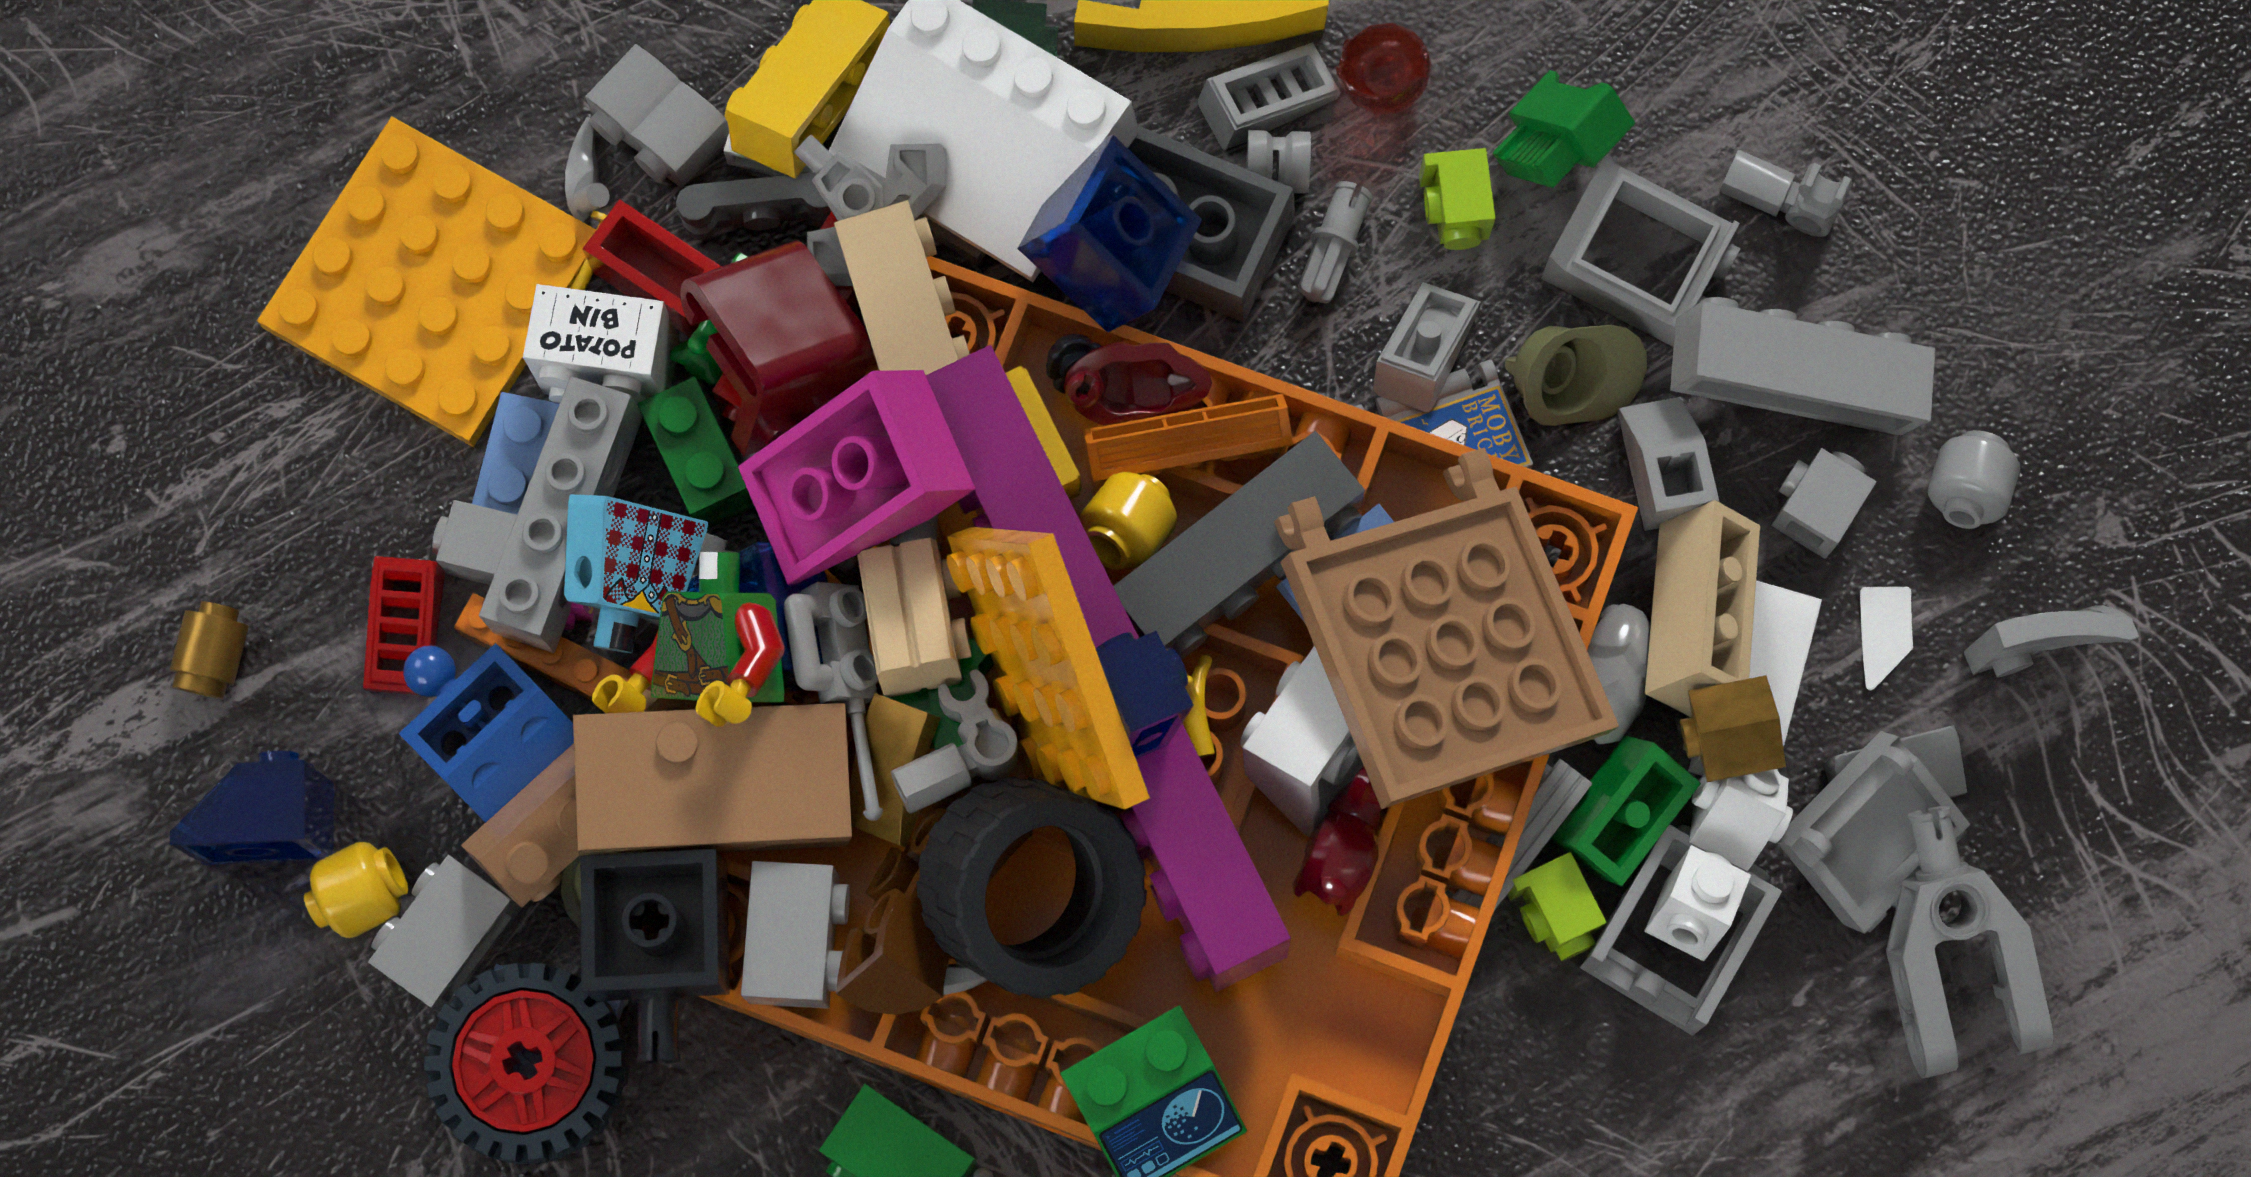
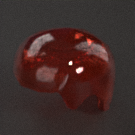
(1384, 68)

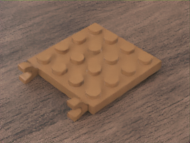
(1445, 638)

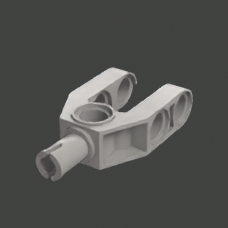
(1919, 929)

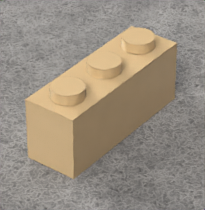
(896, 290)
(1702, 603)

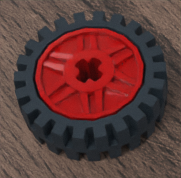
(479, 1045)

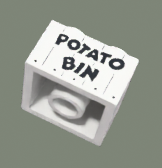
(599, 340)

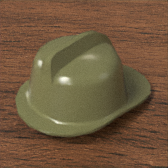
(1578, 372)

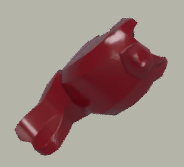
(1342, 847)

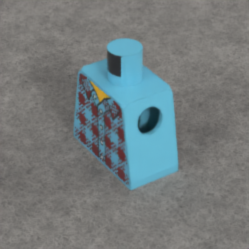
(626, 561)

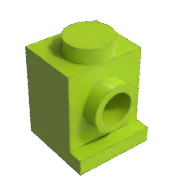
(1458, 196)
(1559, 907)

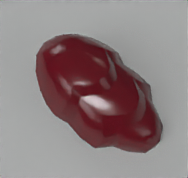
(1134, 382)

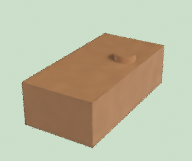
(696, 786)

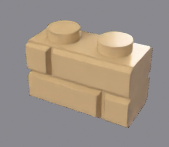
(912, 617)

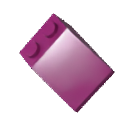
(856, 473)

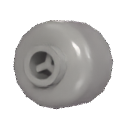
(1974, 477)

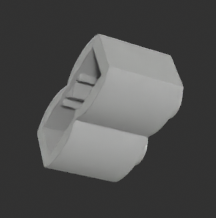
(657, 117)

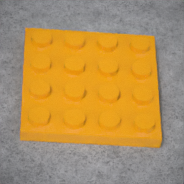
(427, 280)
(1045, 663)

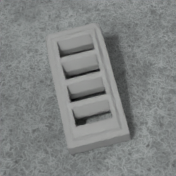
(1232, 111)

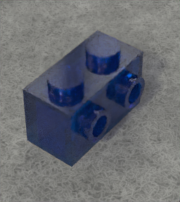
(1146, 688)

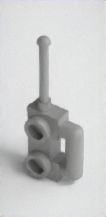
(847, 666)

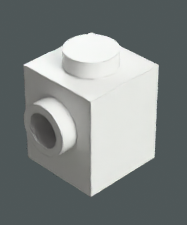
(1740, 815)
(1698, 902)

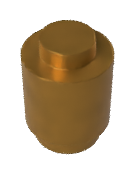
(208, 650)

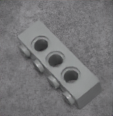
(579, 457)

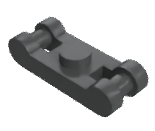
(753, 203)

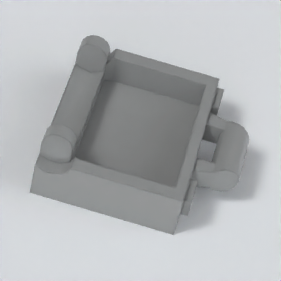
(1858, 835)

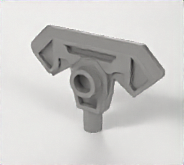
(852, 189)

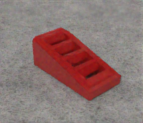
(381, 599)

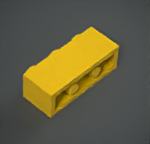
(805, 82)

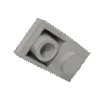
(1666, 460)

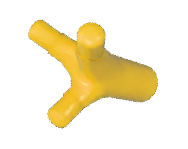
(1196, 721)

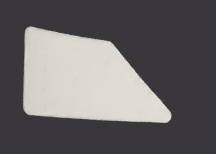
(1884, 630)

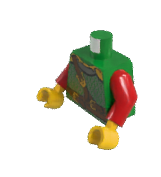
(707, 649)

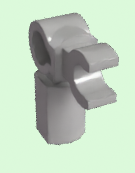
(1807, 205)
(987, 751)

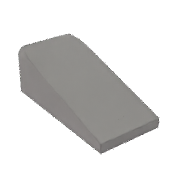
(1424, 347)

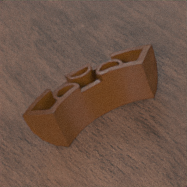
(894, 959)

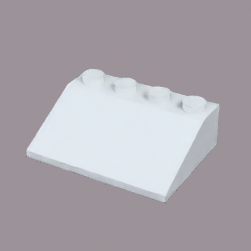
(997, 105)

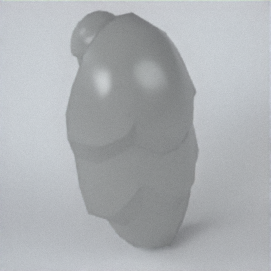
(1620, 660)

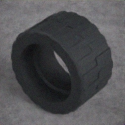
(1099, 915)

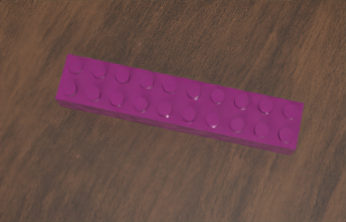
(1183, 827)

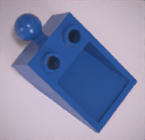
(502, 746)

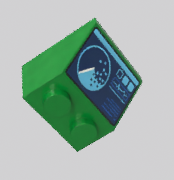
(1154, 1099)

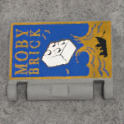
(1467, 416)

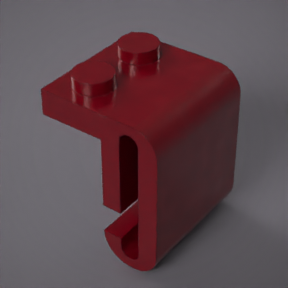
(779, 339)

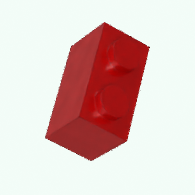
(645, 260)

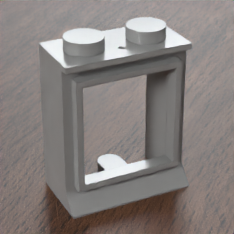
(1616, 297)
(1649, 988)

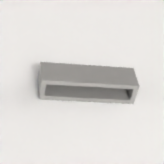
(1802, 367)

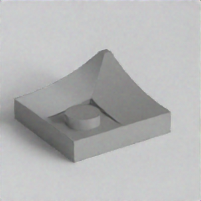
(2011, 643)

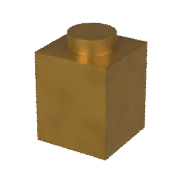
(1734, 729)

